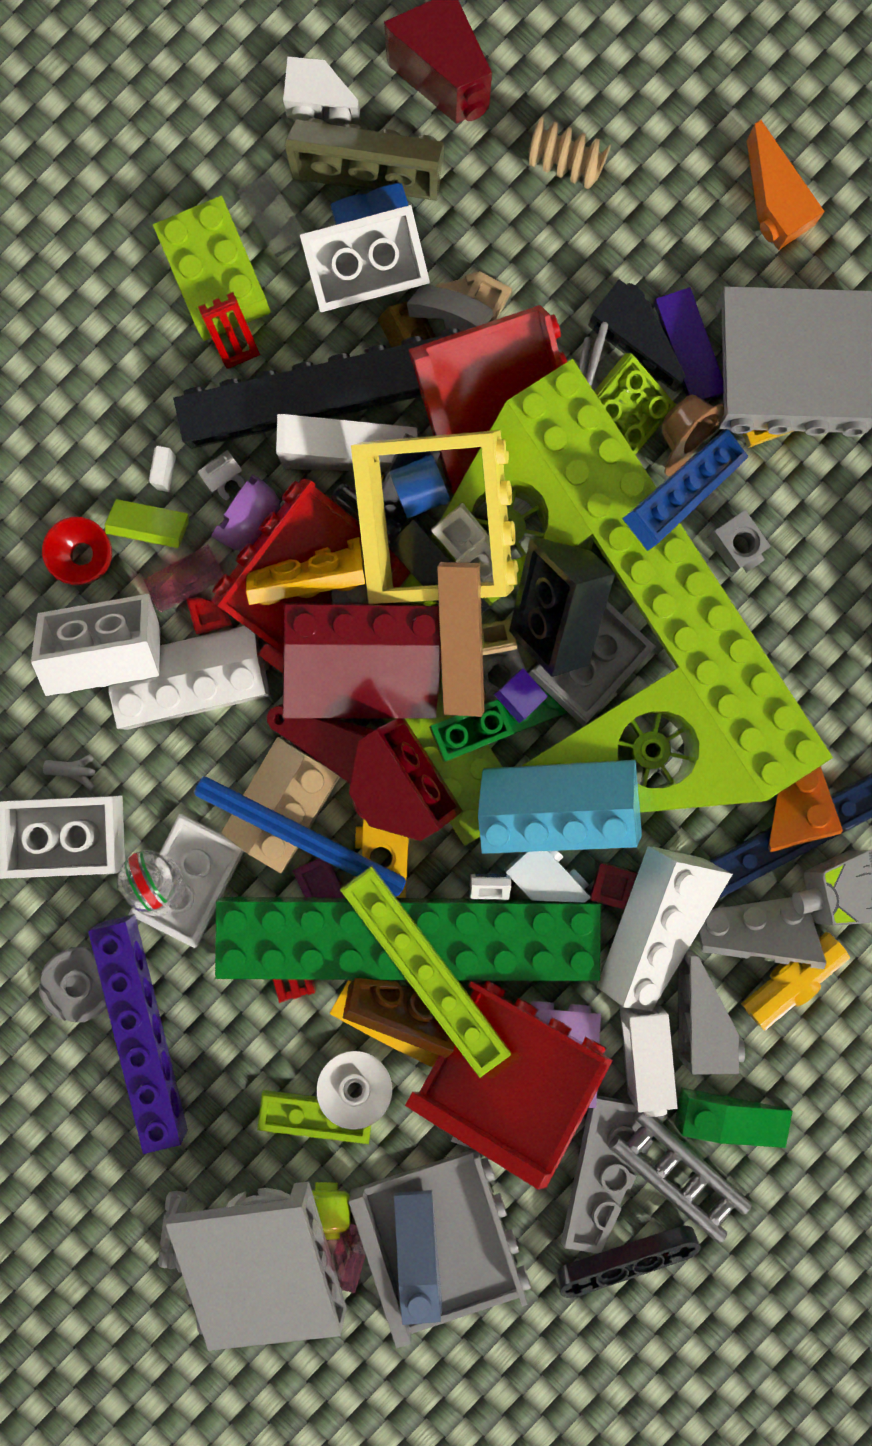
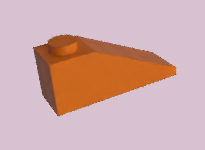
(781, 196)

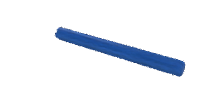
(293, 832)

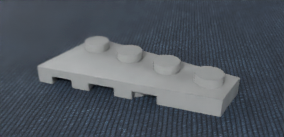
(600, 1175)

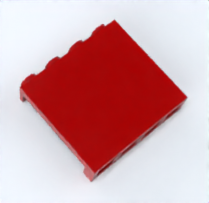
(477, 371)
(295, 532)
(525, 1105)

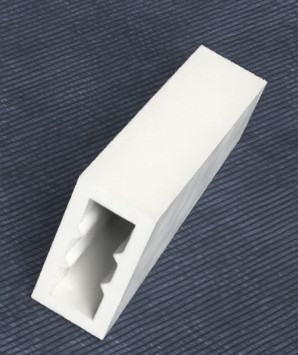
(327, 443)

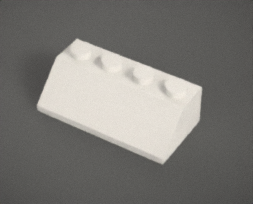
(194, 679)

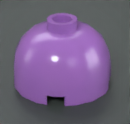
(246, 514)

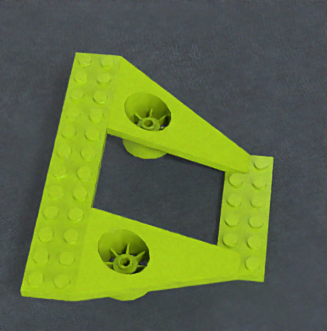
(724, 697)

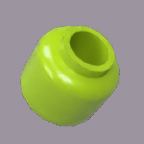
(332, 1208)

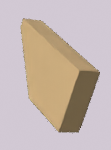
(483, 289)

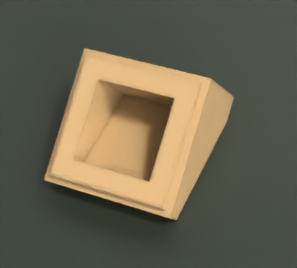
(497, 637)

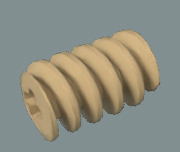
(567, 153)

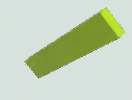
(425, 971)

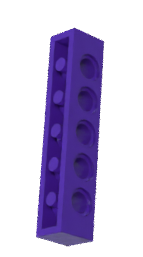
(138, 1033)

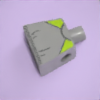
(838, 890)

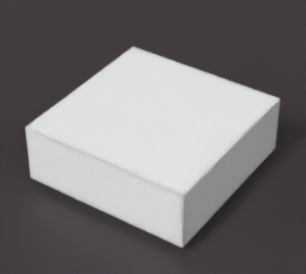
(162, 468)

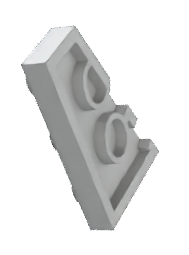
(763, 930)

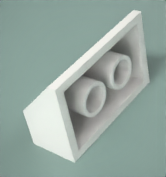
(365, 258)

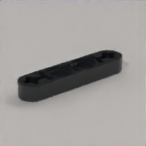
(627, 1261)

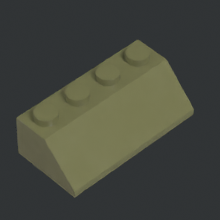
(364, 158)

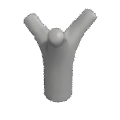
(71, 770)

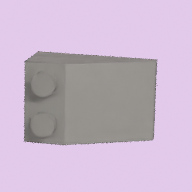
(705, 1030)

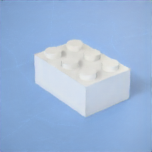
(96, 645)
(61, 837)

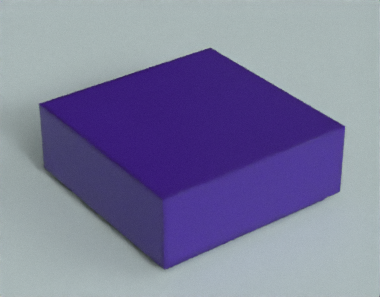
(521, 695)

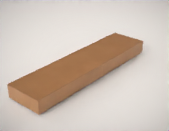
(461, 638)

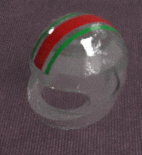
(150, 882)

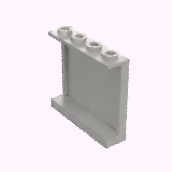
(796, 360)
(470, 1234)
(258, 1271)

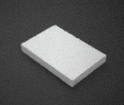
(207, 866)

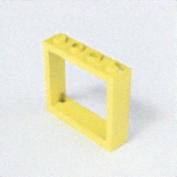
(373, 519)

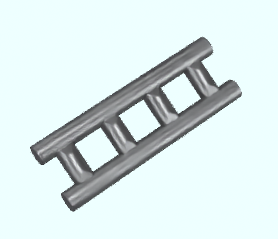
(682, 1198)

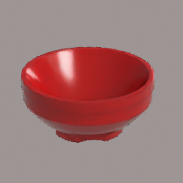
(59, 548)

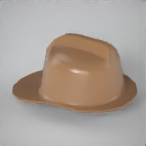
(688, 427)

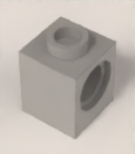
(742, 526)

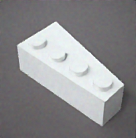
(659, 925)

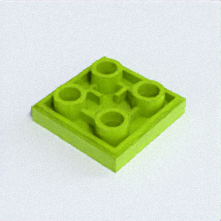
(634, 401)

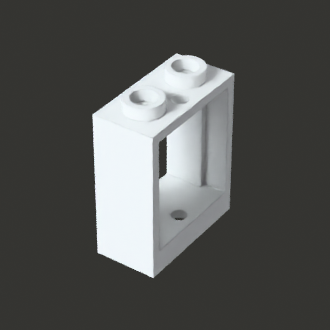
(648, 1060)

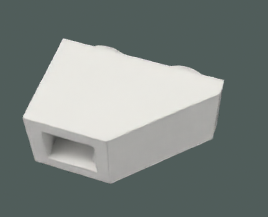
(318, 93)
(545, 879)

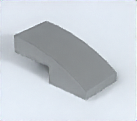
(454, 307)

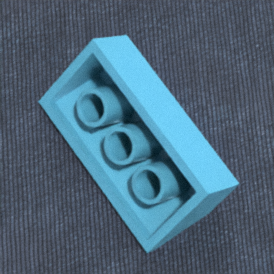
(559, 807)

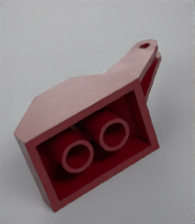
(386, 769)

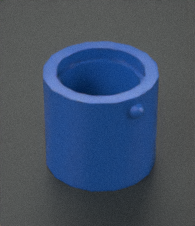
(419, 486)

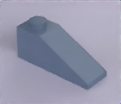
(417, 1258)

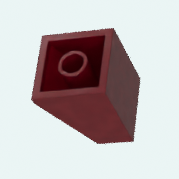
(440, 58)

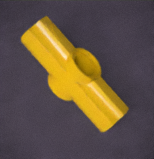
(793, 984)

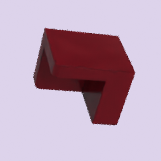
(612, 884)

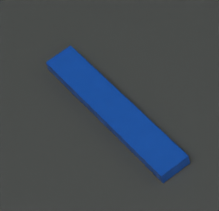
(685, 489)

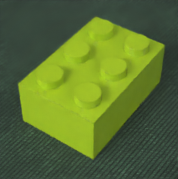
(211, 263)

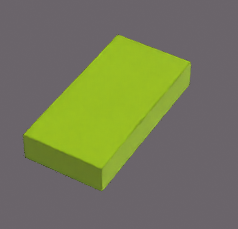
(147, 523)

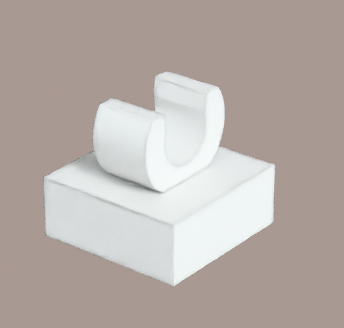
(221, 471)

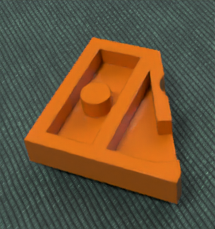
(804, 813)

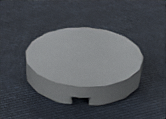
(72, 985)

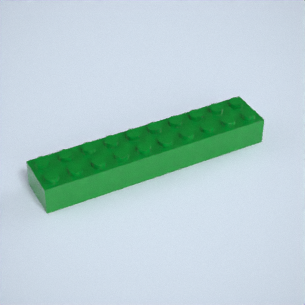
(472, 936)

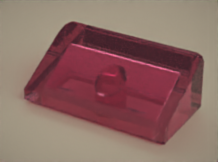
(184, 578)

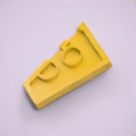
(322, 573)

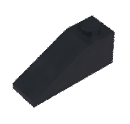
(637, 331)

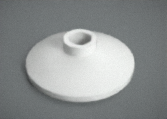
(334, 1085)

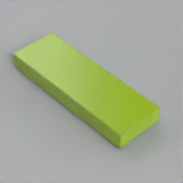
(302, 1117)

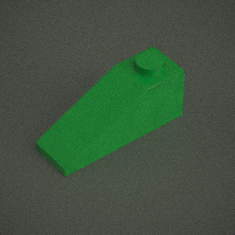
(731, 1120)

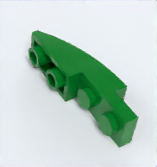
(467, 733)

